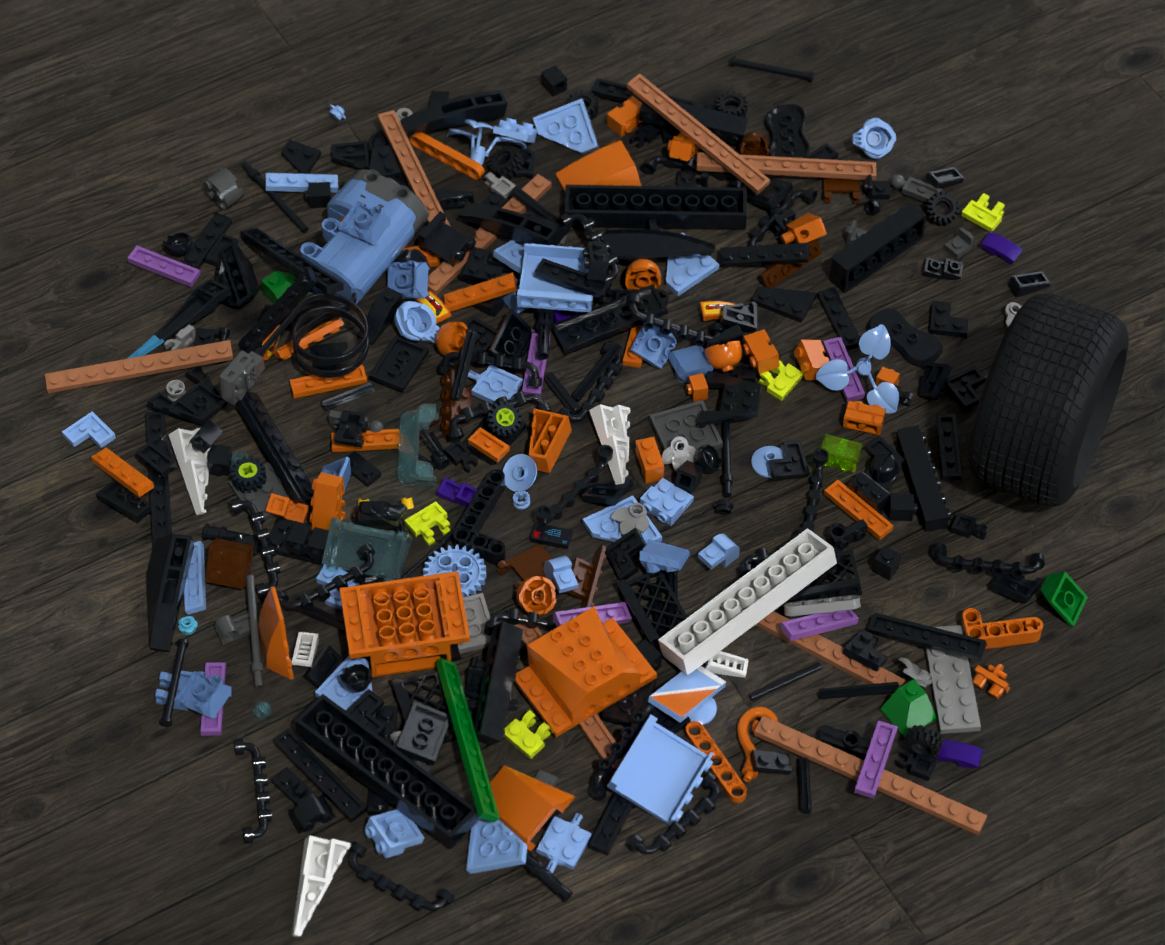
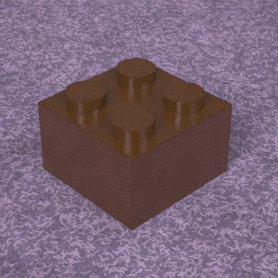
(229, 563)

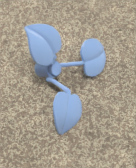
(478, 152)
(873, 343)

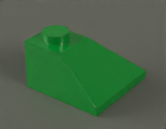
(276, 284)
(1064, 596)
(908, 708)

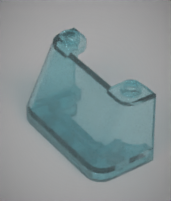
(410, 470)
(346, 539)

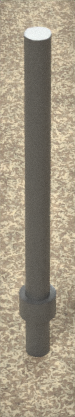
(256, 666)

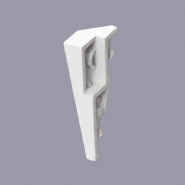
(612, 431)
(192, 465)
(318, 866)

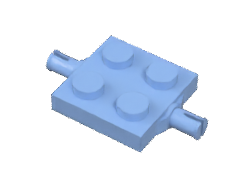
(494, 384)
(563, 843)

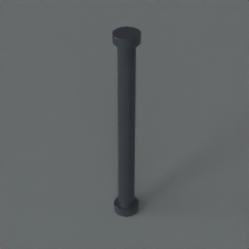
(773, 69)
(166, 719)

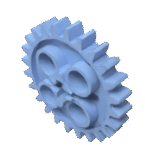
(456, 561)

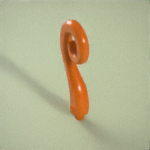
(744, 739)

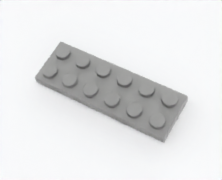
(953, 690)

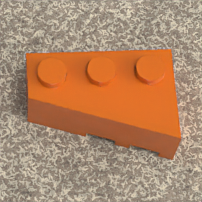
(548, 438)
(327, 500)

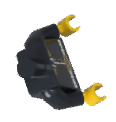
(381, 513)

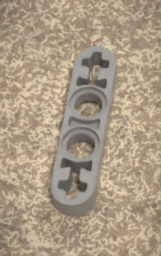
(822, 605)

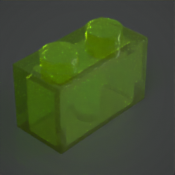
(842, 453)

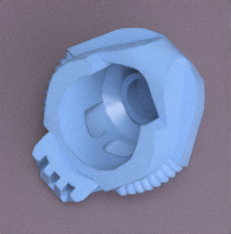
(874, 138)
(416, 322)

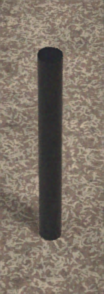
(785, 681)

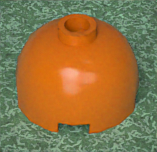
(642, 274)
(450, 337)
(724, 355)
(536, 595)

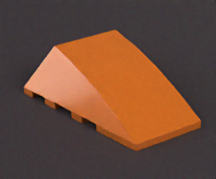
(604, 166)
(273, 636)
(526, 802)

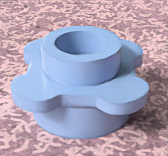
(337, 112)

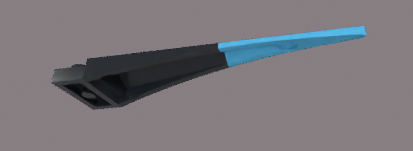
(200, 302)

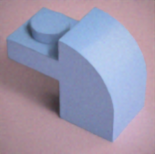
(720, 551)
(560, 573)

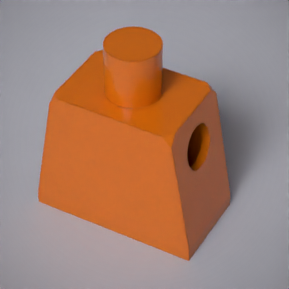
(804, 229)

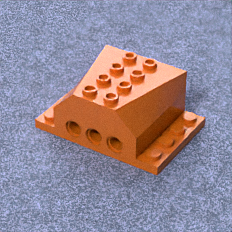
(405, 622)
(581, 670)

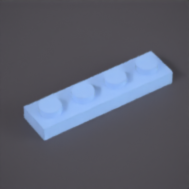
(298, 182)
(195, 584)

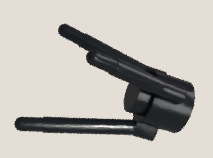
(439, 458)

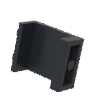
(445, 241)

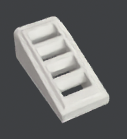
(302, 640)
(718, 668)

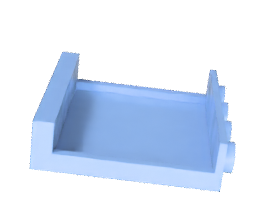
(544, 294)
(660, 772)

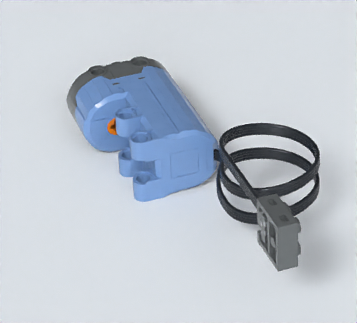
(348, 260)

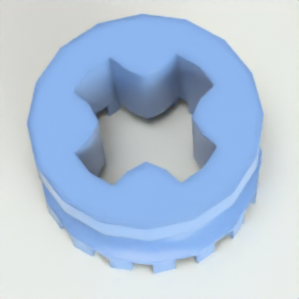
(520, 495)

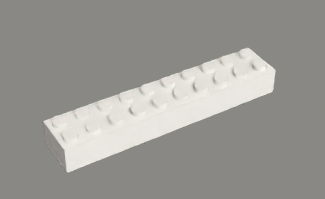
(747, 601)

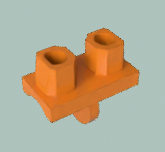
(998, 685)

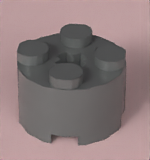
(223, 189)

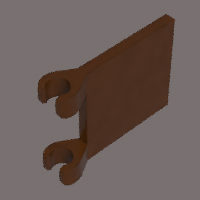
(838, 185)
(526, 564)

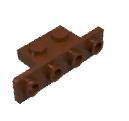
(777, 272)
(450, 407)
(587, 577)

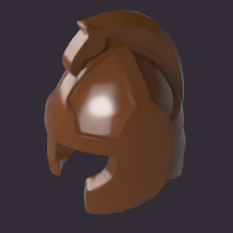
(754, 144)

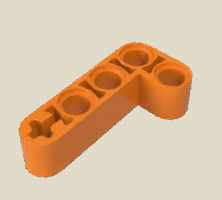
(1027, 630)

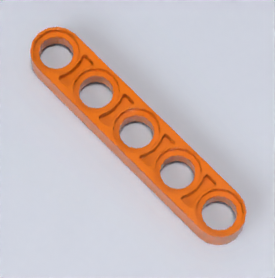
(447, 155)
(724, 767)

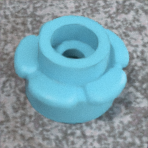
(187, 629)

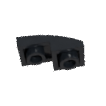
(942, 270)

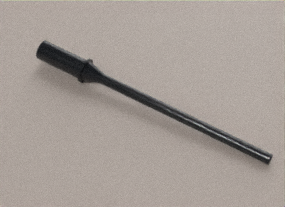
(441, 543)

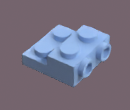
(511, 129)
(666, 501)
(392, 833)

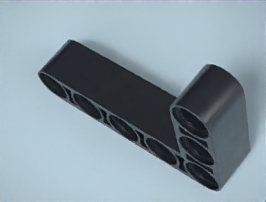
(477, 514)

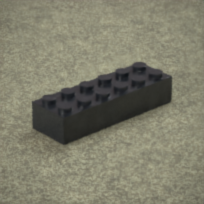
(877, 247)

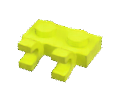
(979, 213)
(783, 383)
(427, 518)
(522, 738)

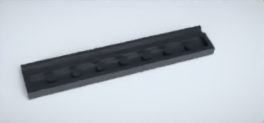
(276, 448)

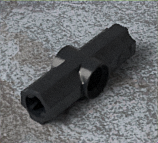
(839, 739)

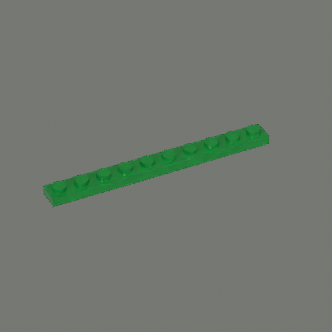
(467, 741)

